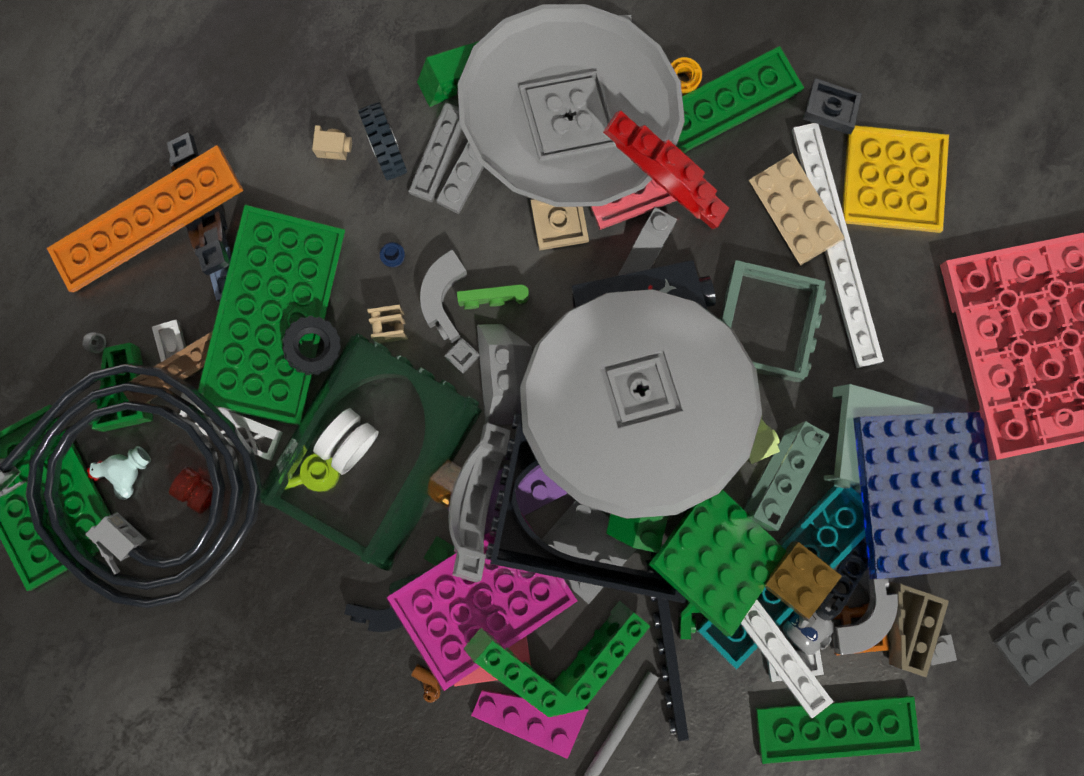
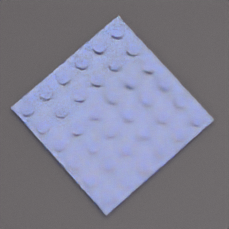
(926, 494)

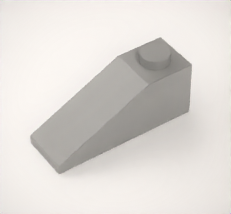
(649, 242)

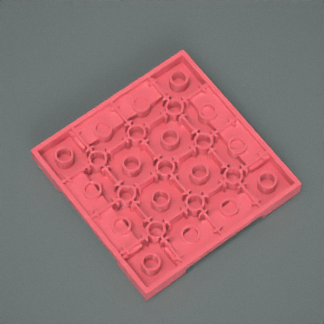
(1024, 341)

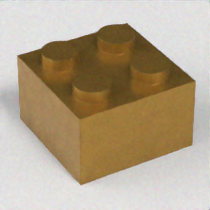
(802, 580)

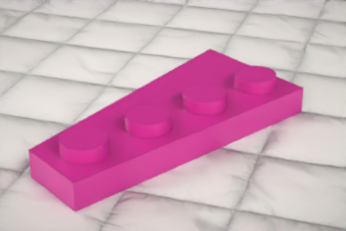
(527, 722)

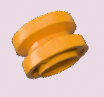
(692, 70)

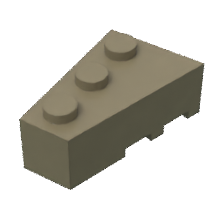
(915, 628)

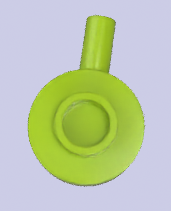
(315, 474)

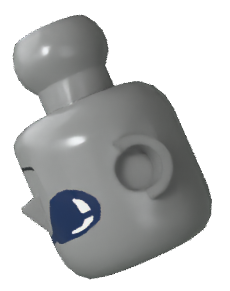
(810, 633)

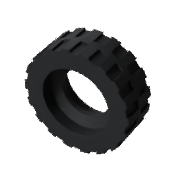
(306, 326)

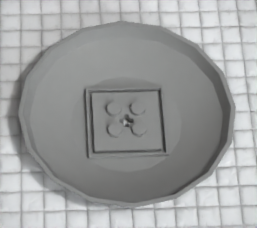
(556, 64)
(629, 449)

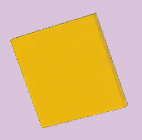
(895, 179)

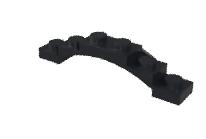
(207, 231)

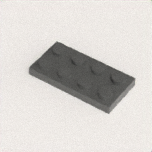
(1045, 634)

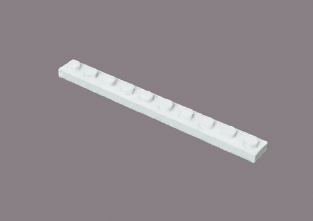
(840, 256)

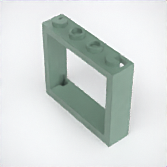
(812, 318)
(785, 474)

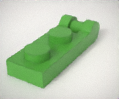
(494, 296)

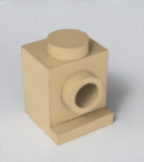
(331, 144)

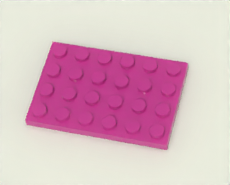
(447, 611)

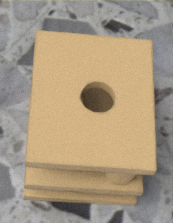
(385, 315)

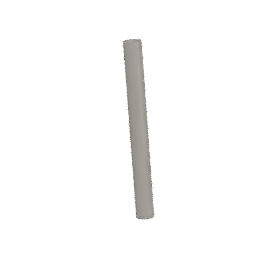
(622, 725)

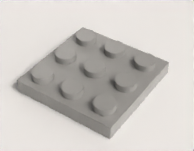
(583, 535)

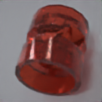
(192, 489)

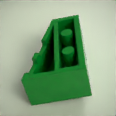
(442, 73)
(112, 357)

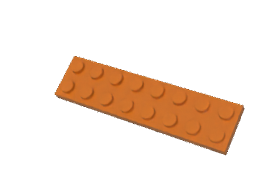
(145, 219)

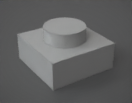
(944, 650)

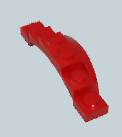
(668, 168)

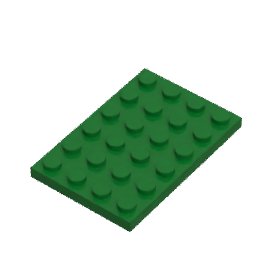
(79, 500)

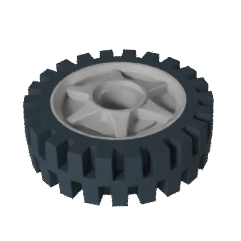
(382, 141)

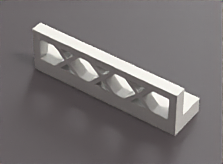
(249, 425)

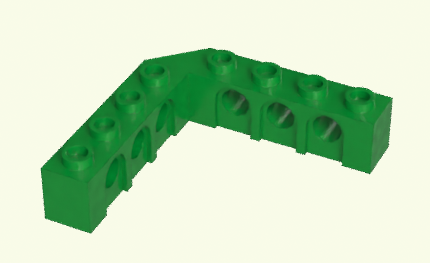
(582, 678)

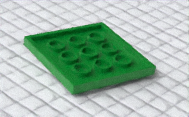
(719, 560)

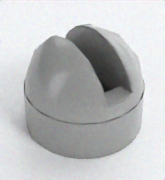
(100, 342)

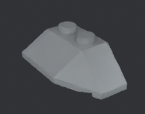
(503, 367)

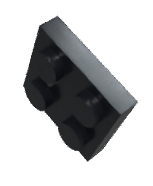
(832, 106)

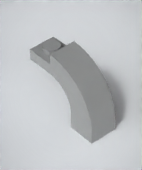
(436, 283)
(872, 625)

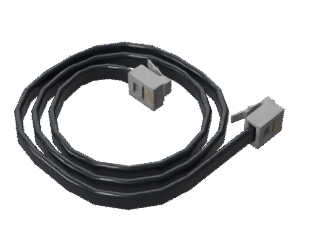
(114, 533)

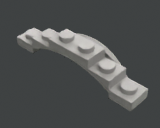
(471, 501)

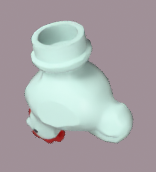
(121, 470)

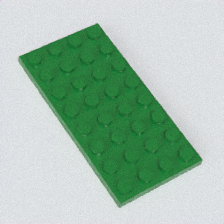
(275, 276)

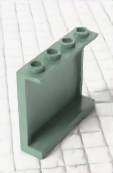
(859, 403)

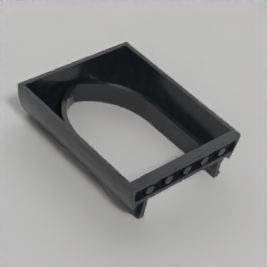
(522, 549)

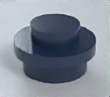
(392, 254)

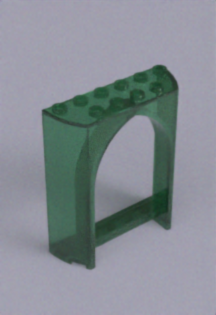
(447, 425)

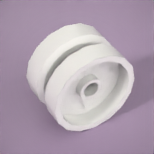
(345, 441)

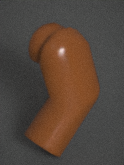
(430, 684)

